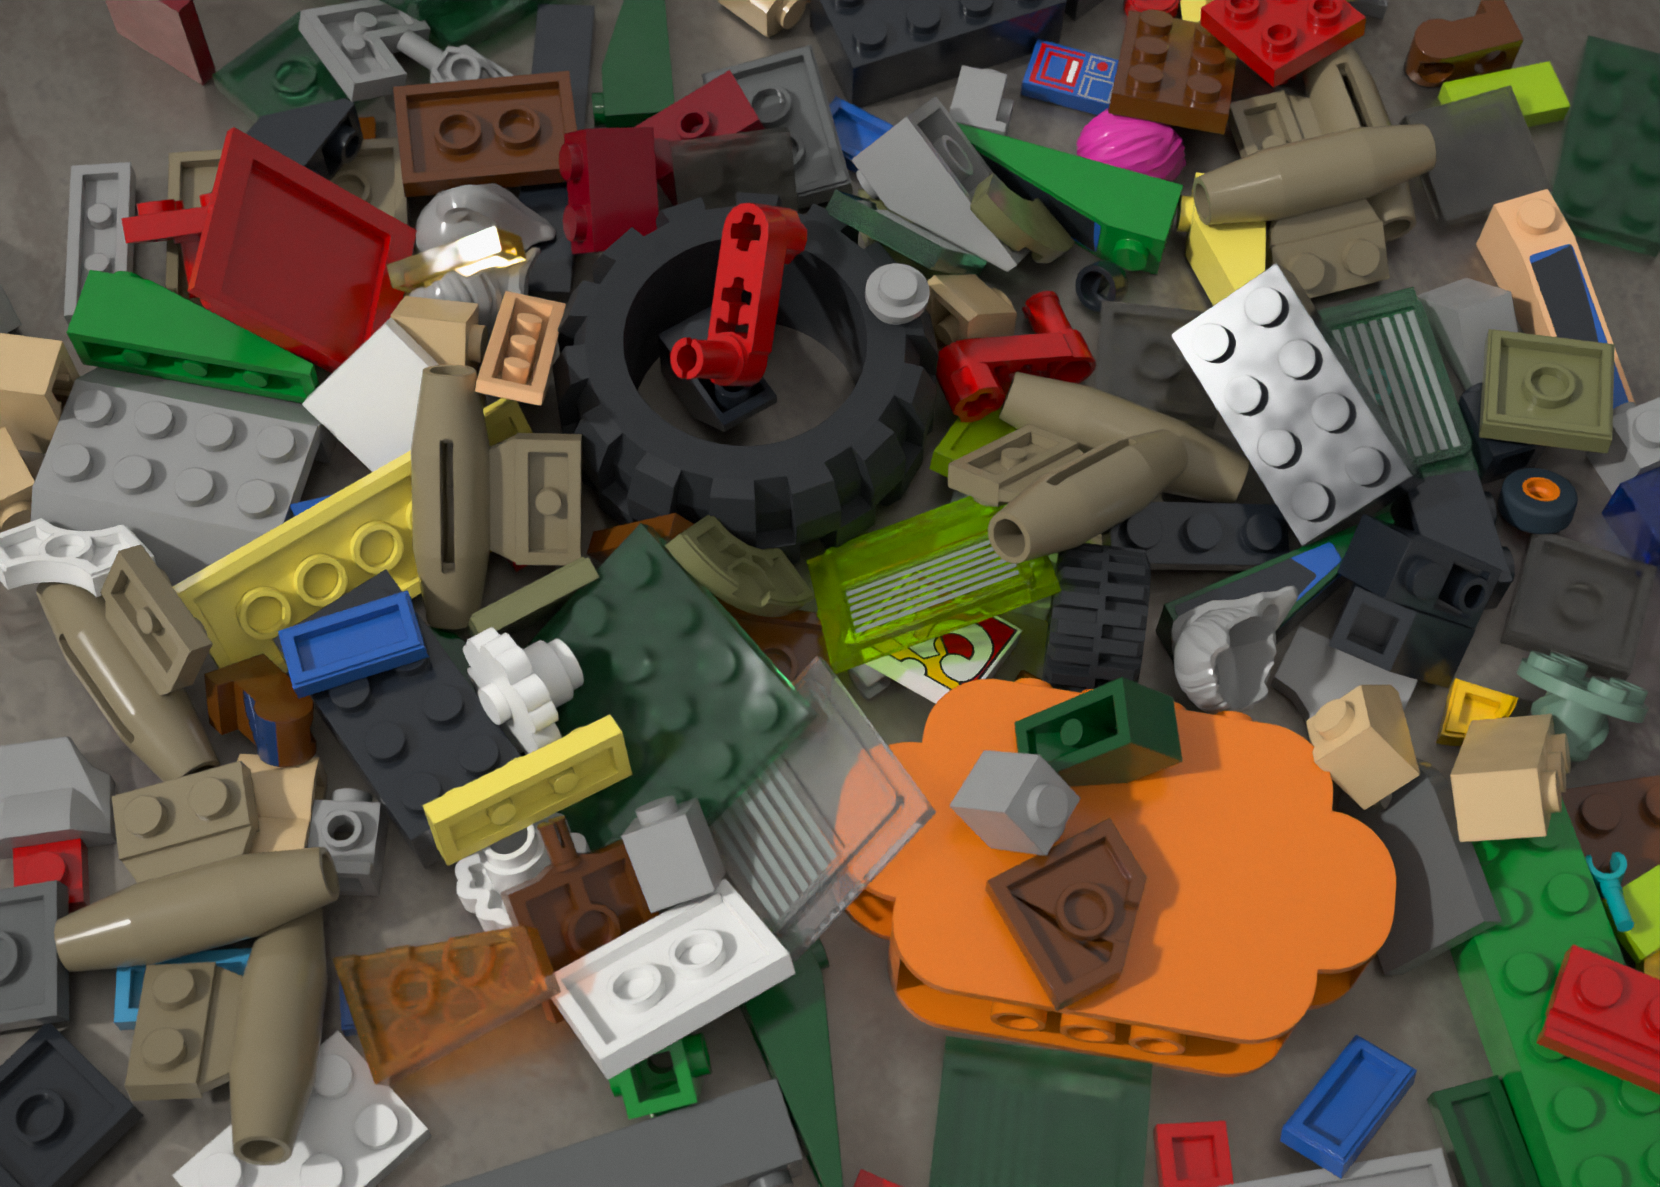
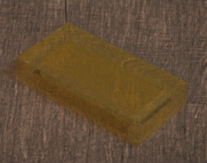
(465, 255)

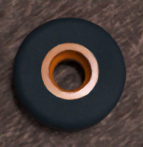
(1537, 501)

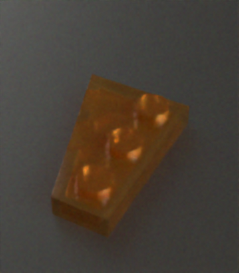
(441, 995)

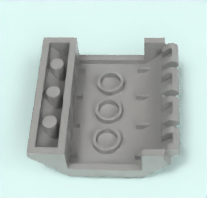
(176, 465)

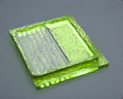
(918, 583)

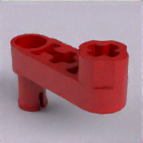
(751, 258)
(980, 370)

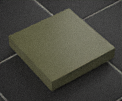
(1547, 391)
(533, 601)

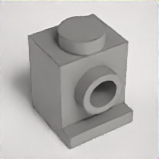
(981, 100)
(361, 856)

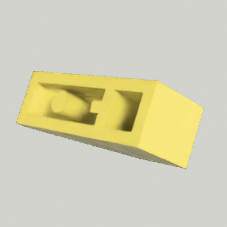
(1221, 254)

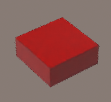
(1193, 1154)

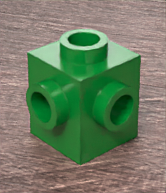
(664, 1090)

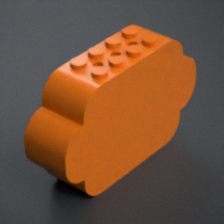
(1244, 916)

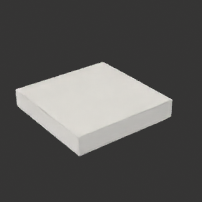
(374, 396)

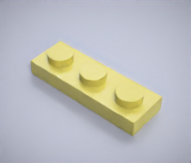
(528, 789)

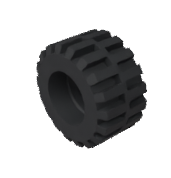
(1097, 617)

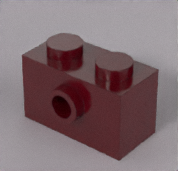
(706, 112)
(608, 185)

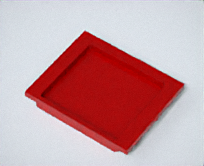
(295, 255)

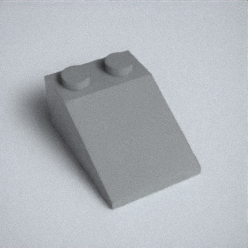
(929, 176)

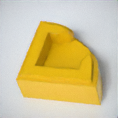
(1469, 703)

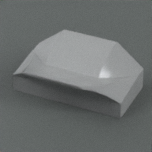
(52, 796)

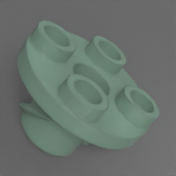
(1580, 702)

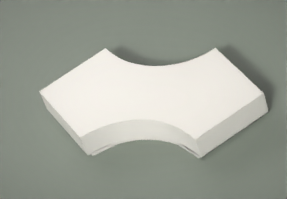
(52, 554)

